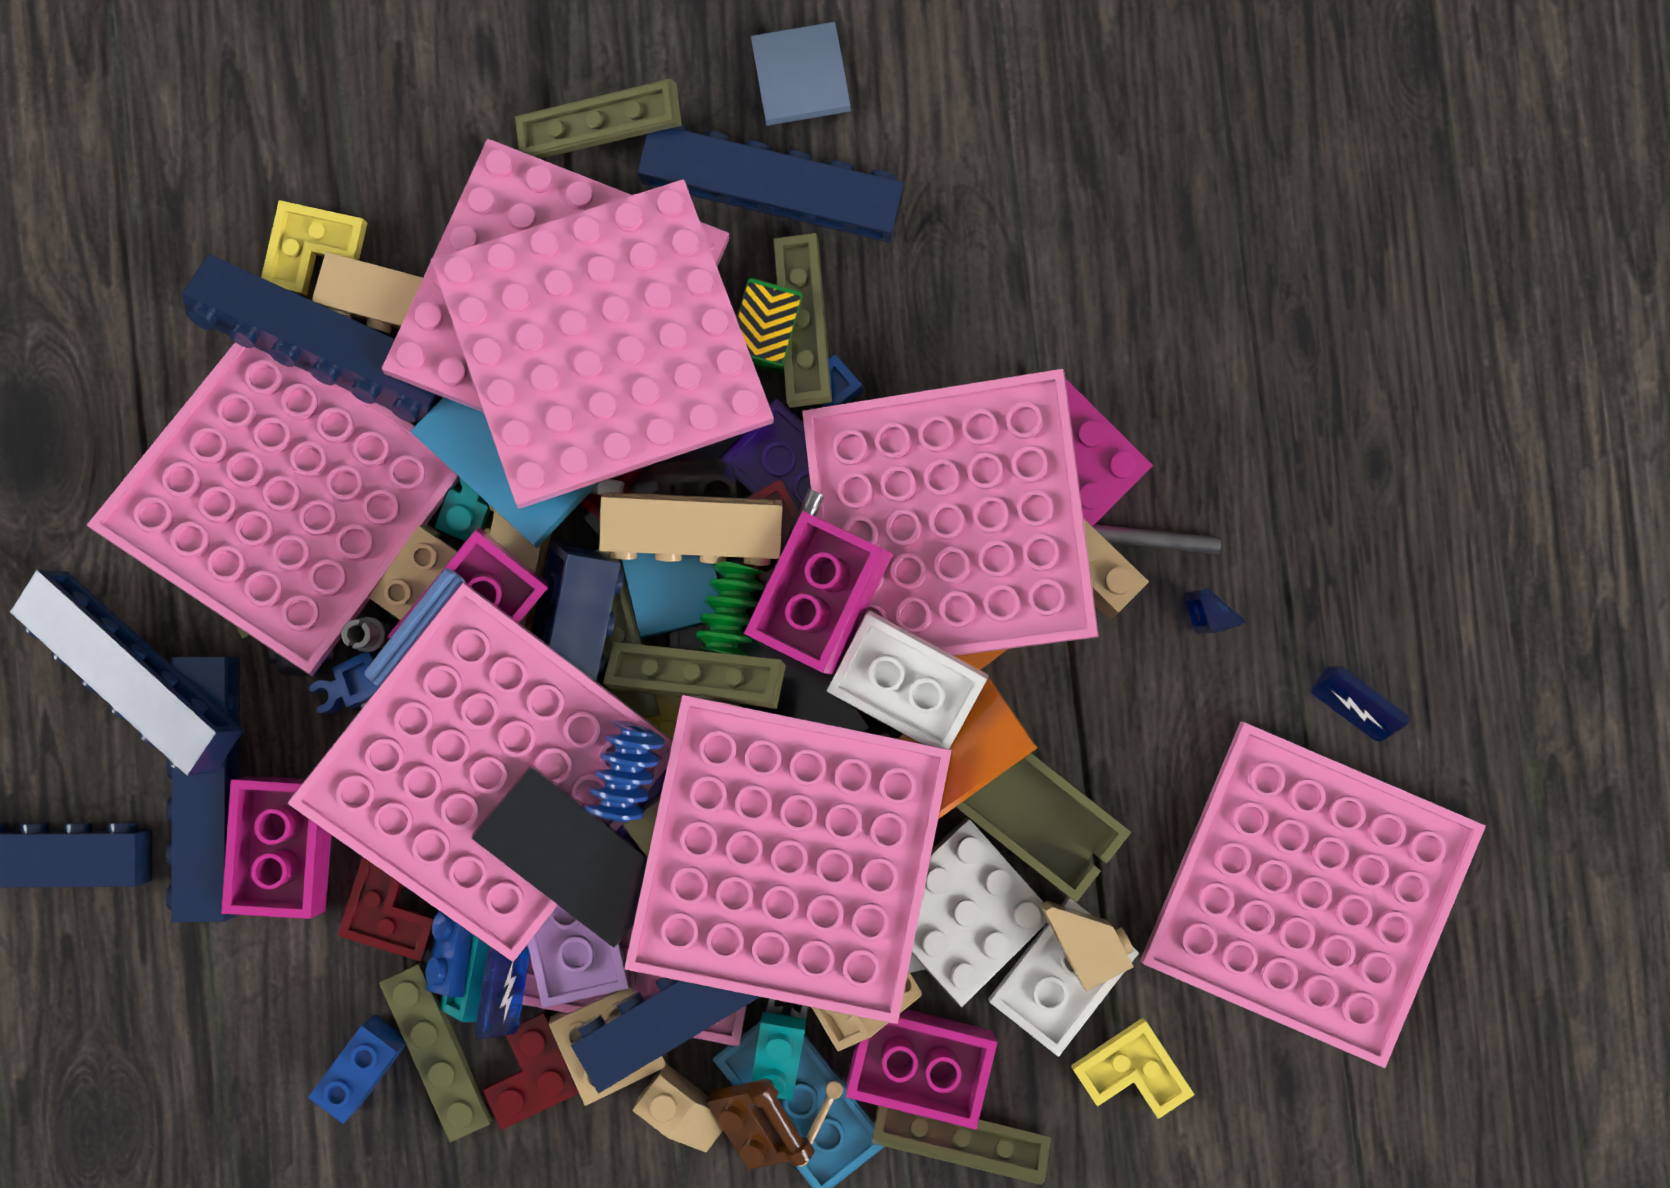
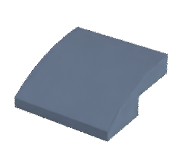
(800, 73)

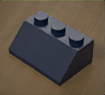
(577, 605)

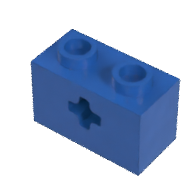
(358, 1069)

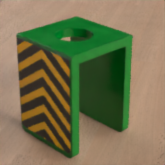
(768, 322)

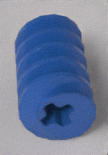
(626, 773)

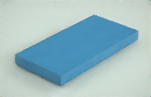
(466, 446)
(847, 1129)

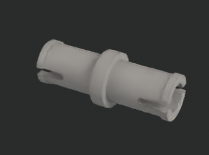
(366, 634)

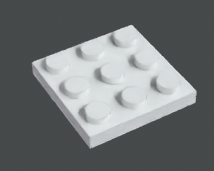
(972, 913)

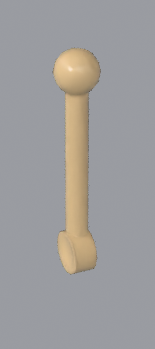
(833, 1090)

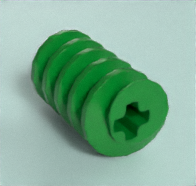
(729, 608)

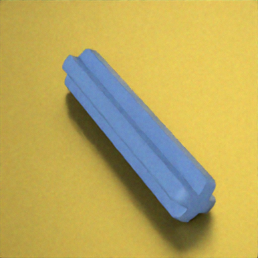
(413, 626)

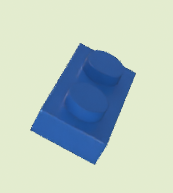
(449, 957)

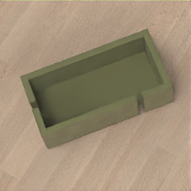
(1047, 824)

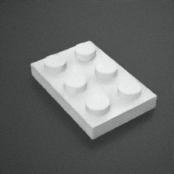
(907, 682)
(1045, 993)

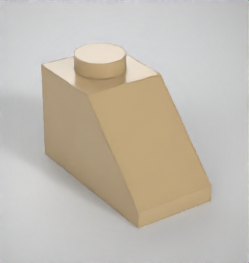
(1090, 944)
(678, 1110)

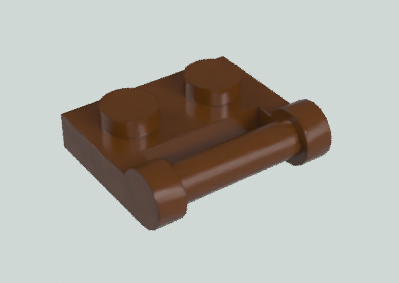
(759, 1125)

